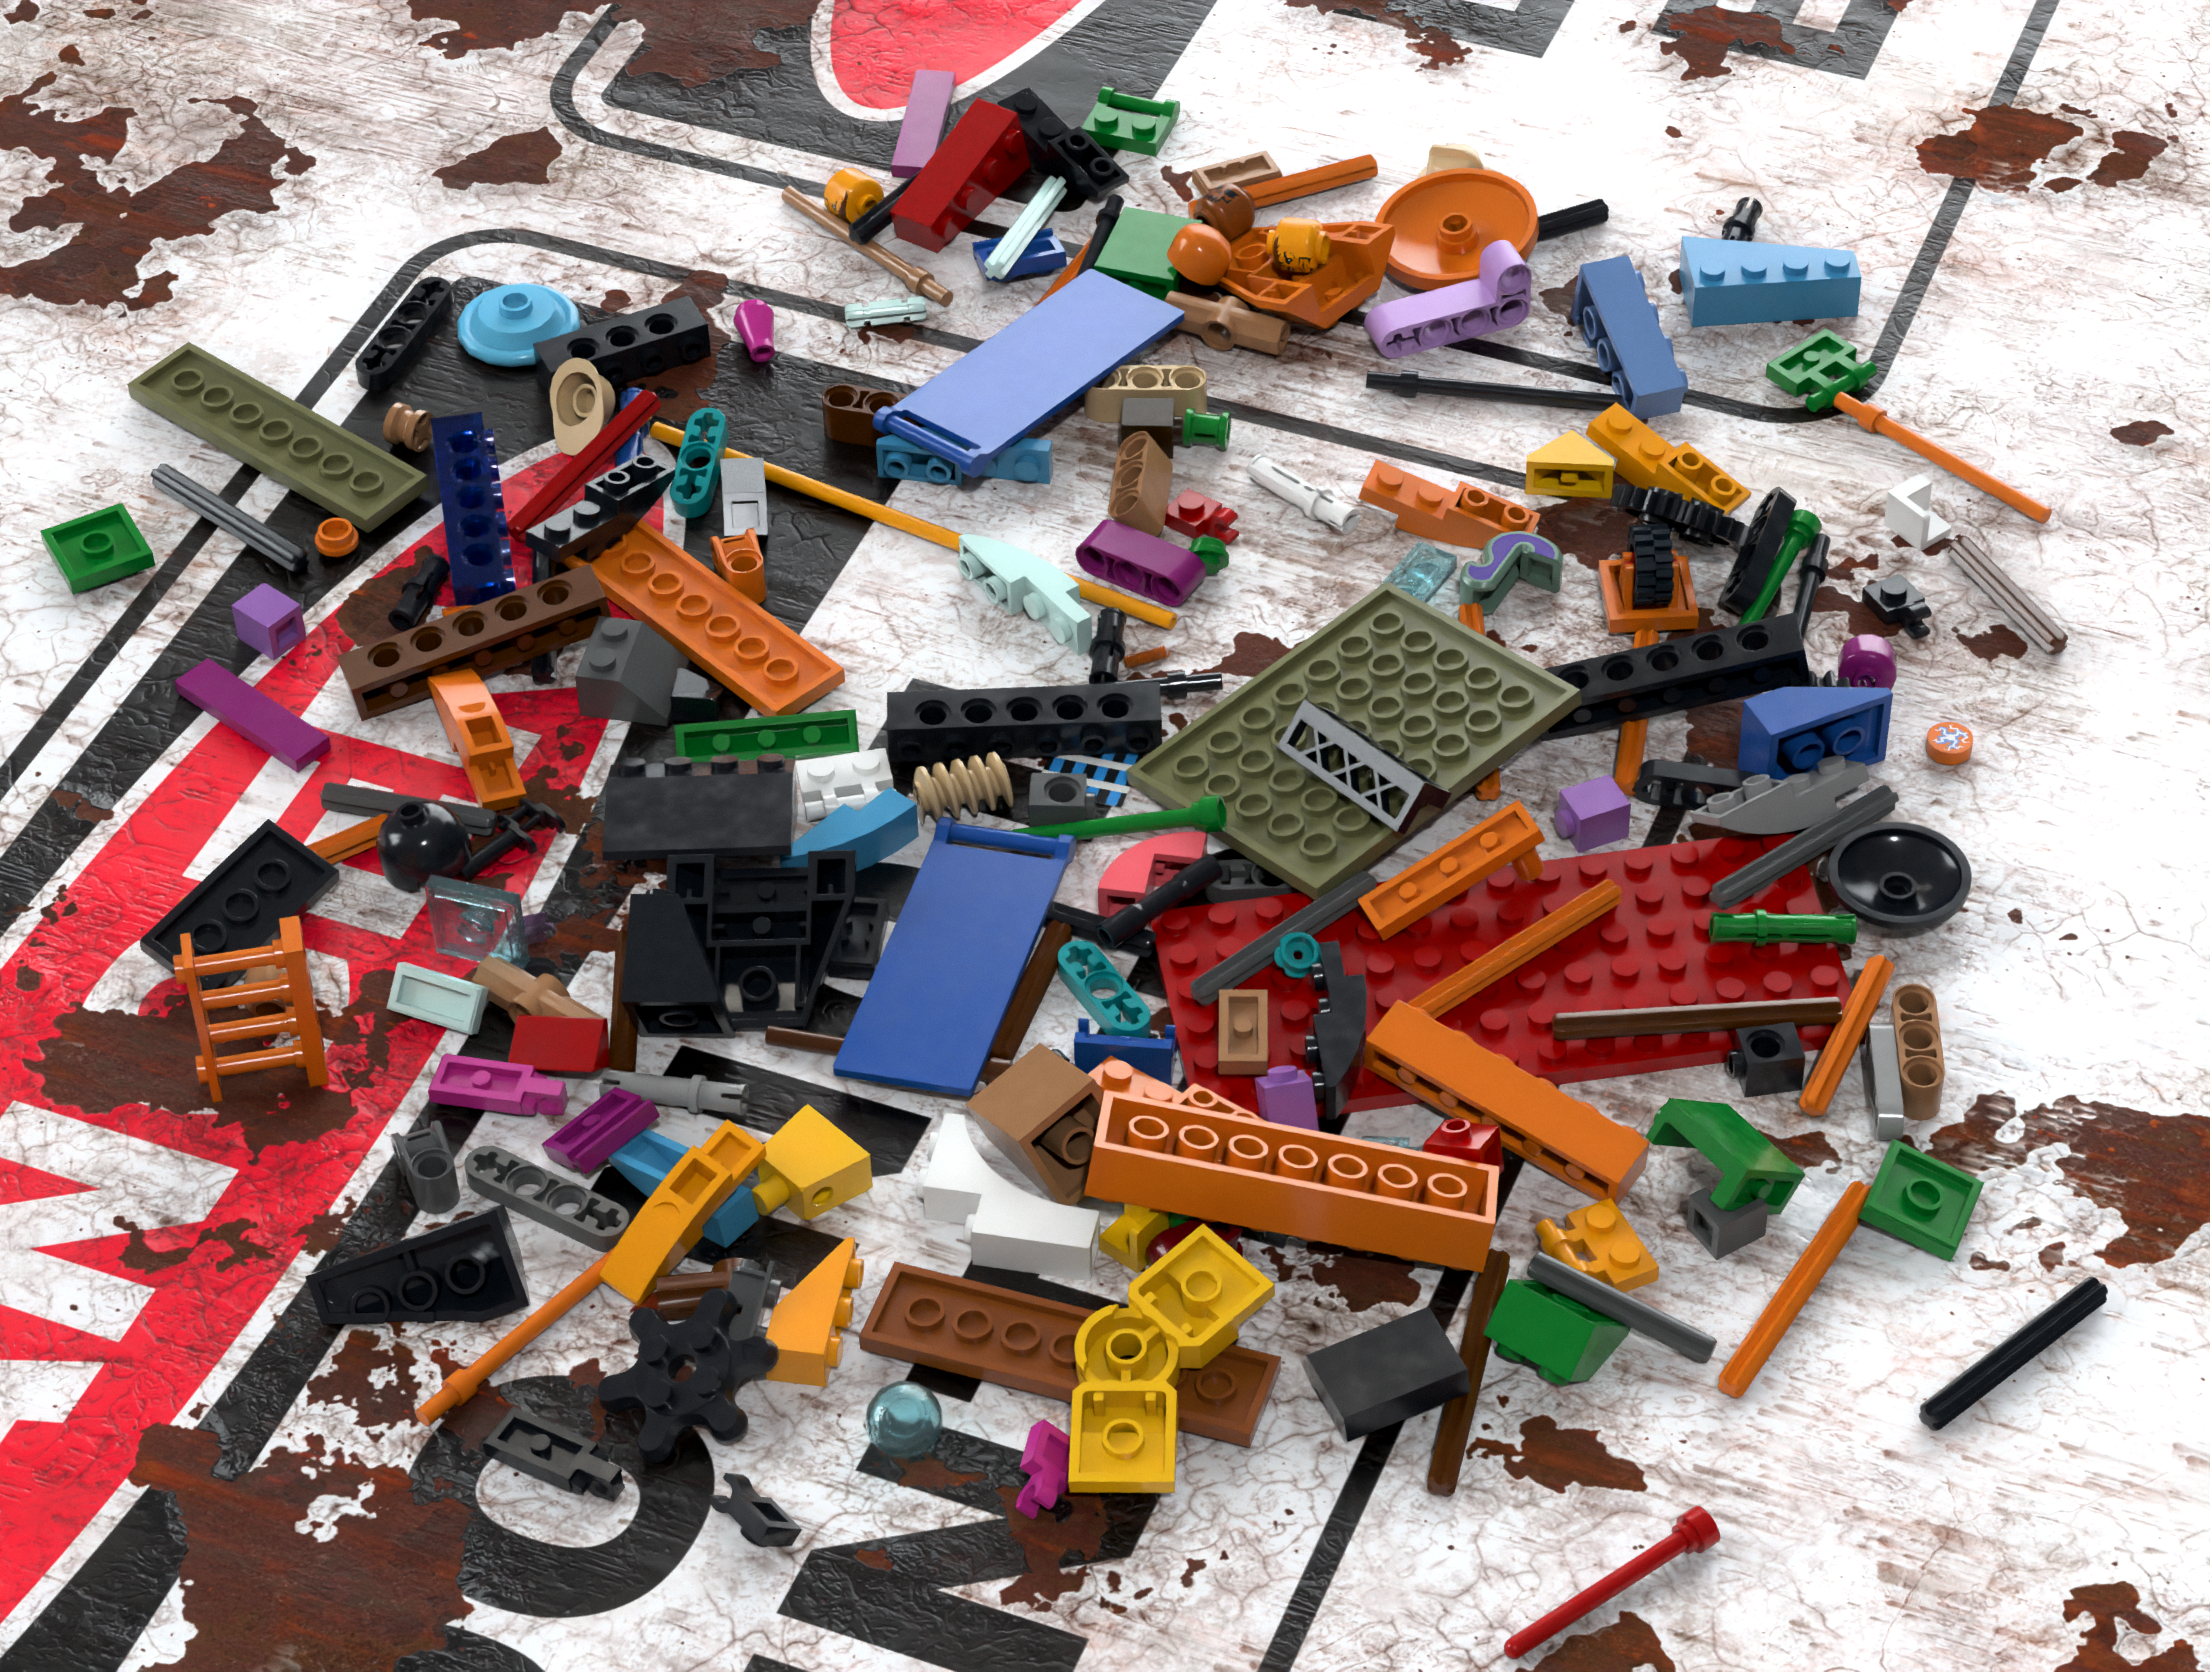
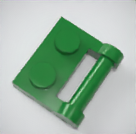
(1129, 130)

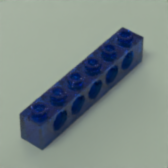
(470, 509)

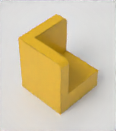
(1131, 1234)

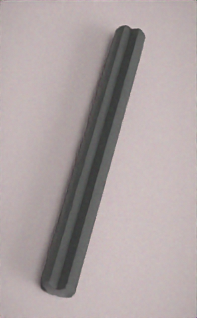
(1261, 951)

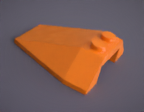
(1318, 298)

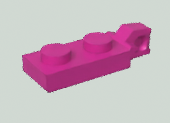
(496, 1087)

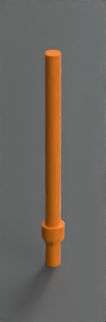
(1876, 420)
(463, 1383)

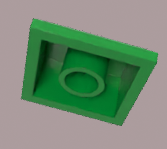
(1553, 1331)

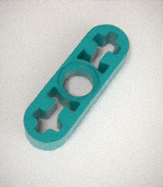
(705, 477)
(1103, 975)

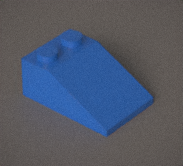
(1799, 726)

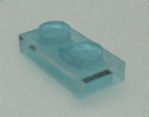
(1423, 571)

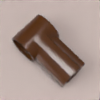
(681, 1293)

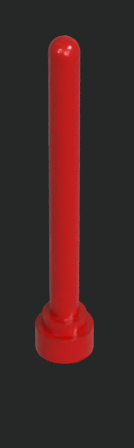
(1692, 1533)

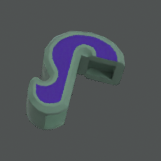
(1504, 562)

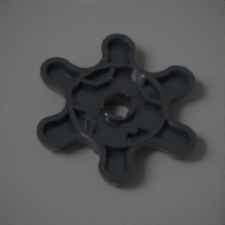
(709, 1392)

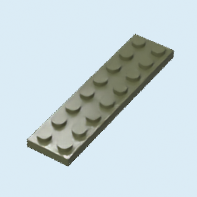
(279, 437)

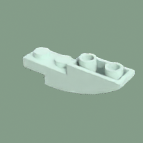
(1027, 582)

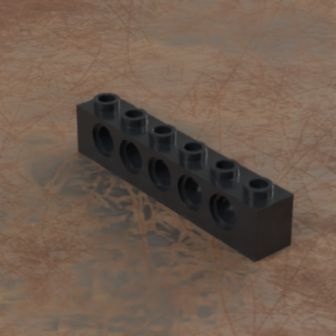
(1682, 674)
(1024, 722)

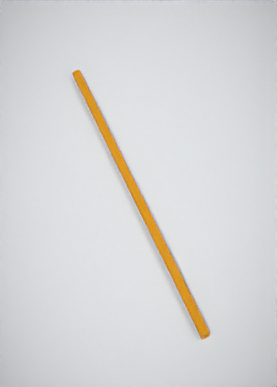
(918, 527)

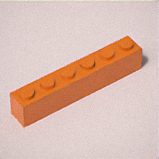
(1489, 1089)

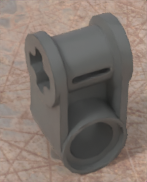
(428, 1168)

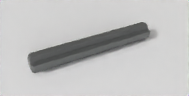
(376, 802)
(1622, 1307)

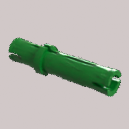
(1788, 928)

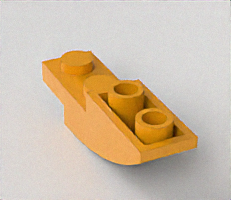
(1652, 461)
(678, 1209)

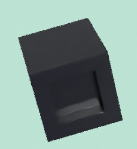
(1767, 1059)

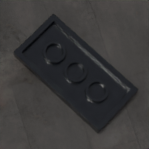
(243, 901)

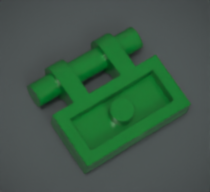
(1813, 363)

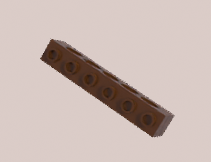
(478, 638)

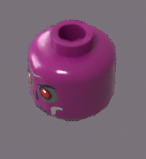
(1868, 662)

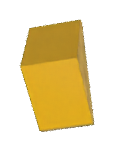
(1570, 469)

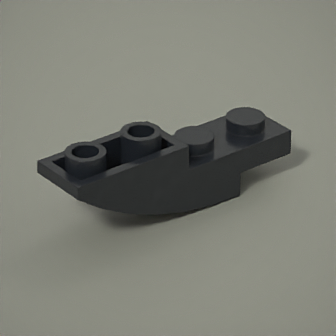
(1062, 150)
(608, 511)
(1337, 1030)

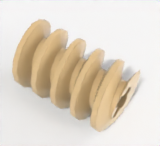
(961, 786)

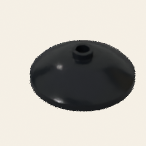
(1899, 875)

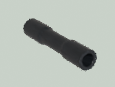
(1136, 916)

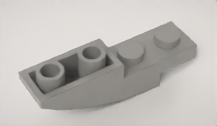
(1783, 805)

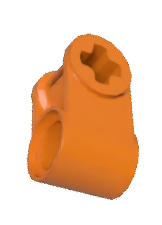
(741, 564)

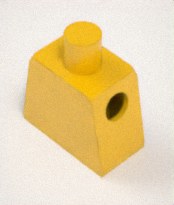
(811, 1167)

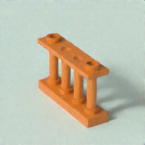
(291, 986)

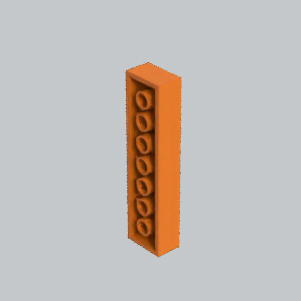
(1293, 1181)

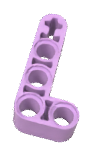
(1458, 311)

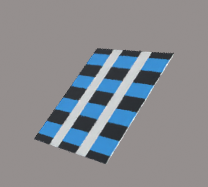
(1104, 773)

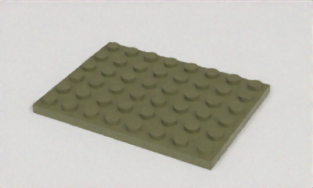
(1397, 674)

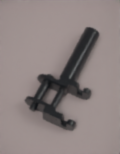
(513, 836)

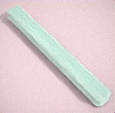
(1025, 227)

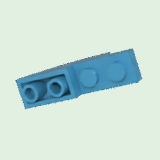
(1023, 461)

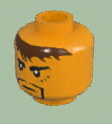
(851, 194)
(1298, 245)

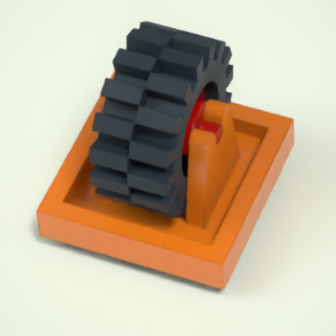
(1648, 585)

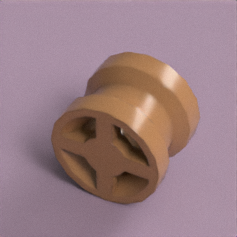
(408, 427)

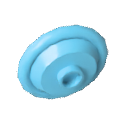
(511, 318)

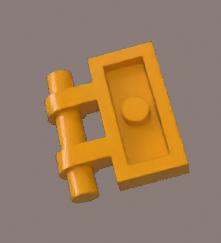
(1607, 1242)

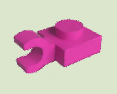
(1048, 1464)

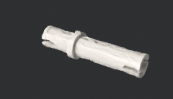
(1315, 501)

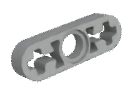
(1884, 1081)

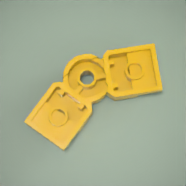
(1176, 1318)

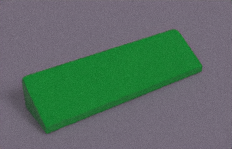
(789, 735)

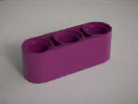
(1140, 563)

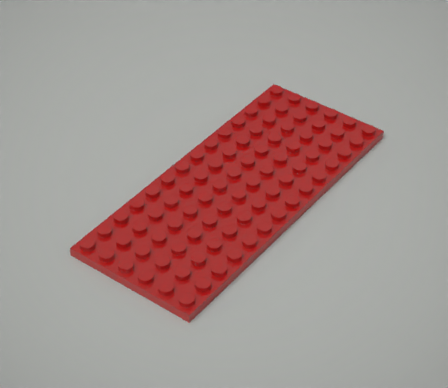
(1633, 956)

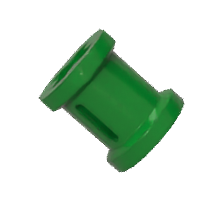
(1207, 428)

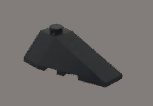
(444, 1274)

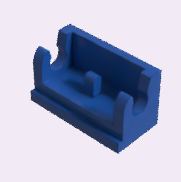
(1148, 1055)

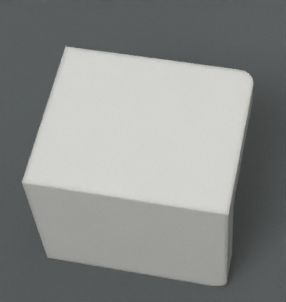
(1910, 516)

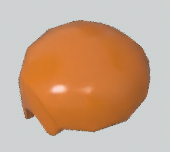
(1200, 253)

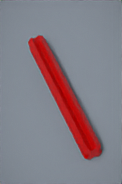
(584, 464)

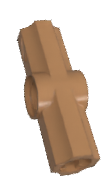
(1230, 324)
(525, 994)

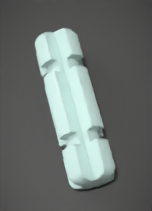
(885, 312)

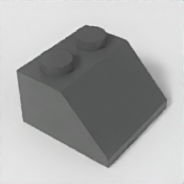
(628, 673)

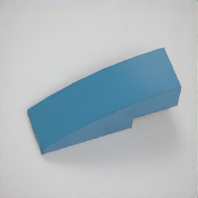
(873, 831)
(650, 1158)

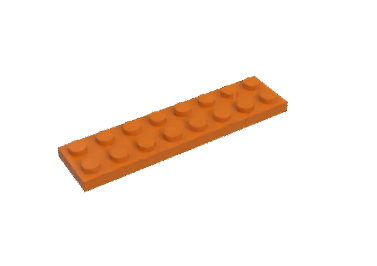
(712, 623)

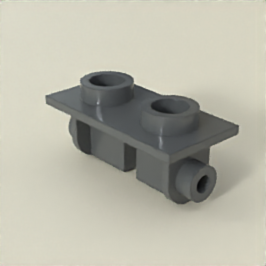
(754, 1293)

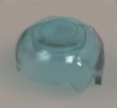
(904, 1419)

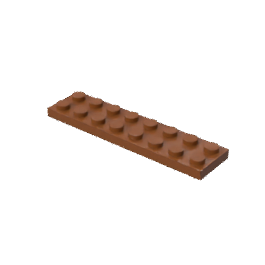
(1031, 1348)

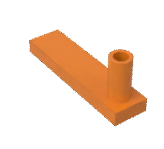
(1455, 868)

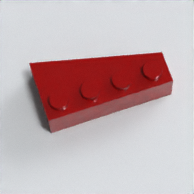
(962, 176)

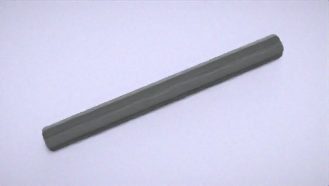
(1802, 847)

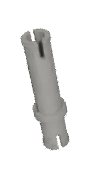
(693, 1093)

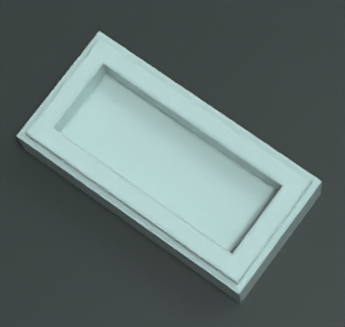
(437, 998)

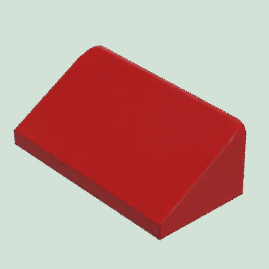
(560, 1043)

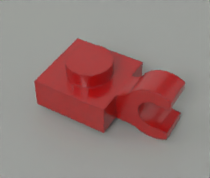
(1197, 514)

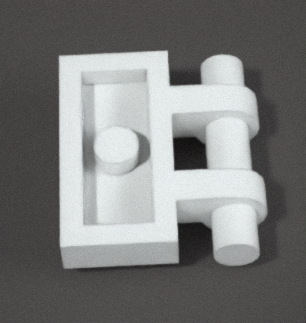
(842, 779)

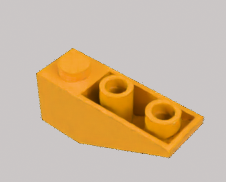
(811, 1319)

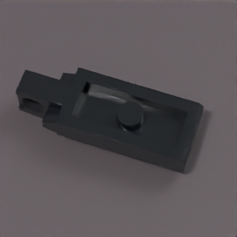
(553, 1455)

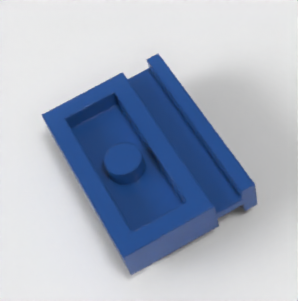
(1039, 257)

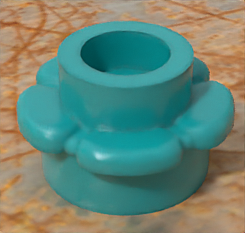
(1300, 943)

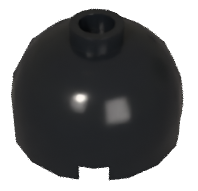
(422, 842)

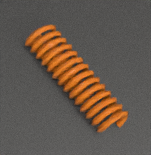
(1146, 655)

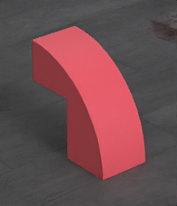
(1147, 866)

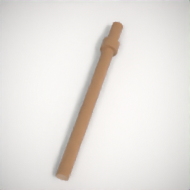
(915, 278)

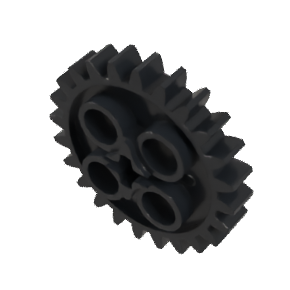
(1693, 520)

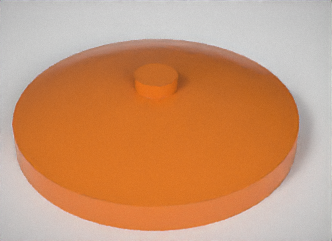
(1450, 220)

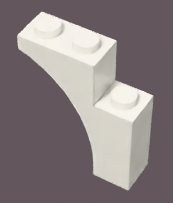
(1001, 1220)

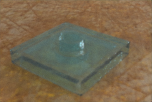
(476, 921)

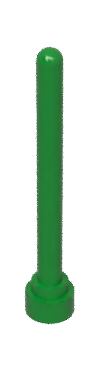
(1798, 535)
(1205, 815)

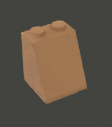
(1043, 1121)

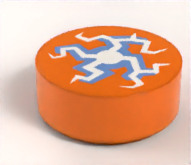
(1949, 743)

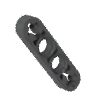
(542, 1204)

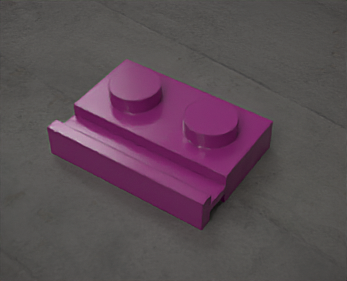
(600, 1130)

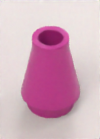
(756, 327)

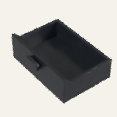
(1388, 1374)

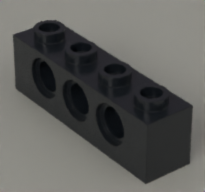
(631, 344)

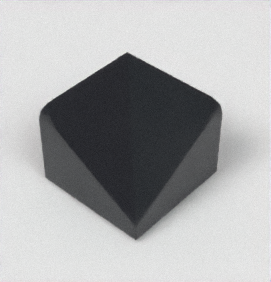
(695, 698)

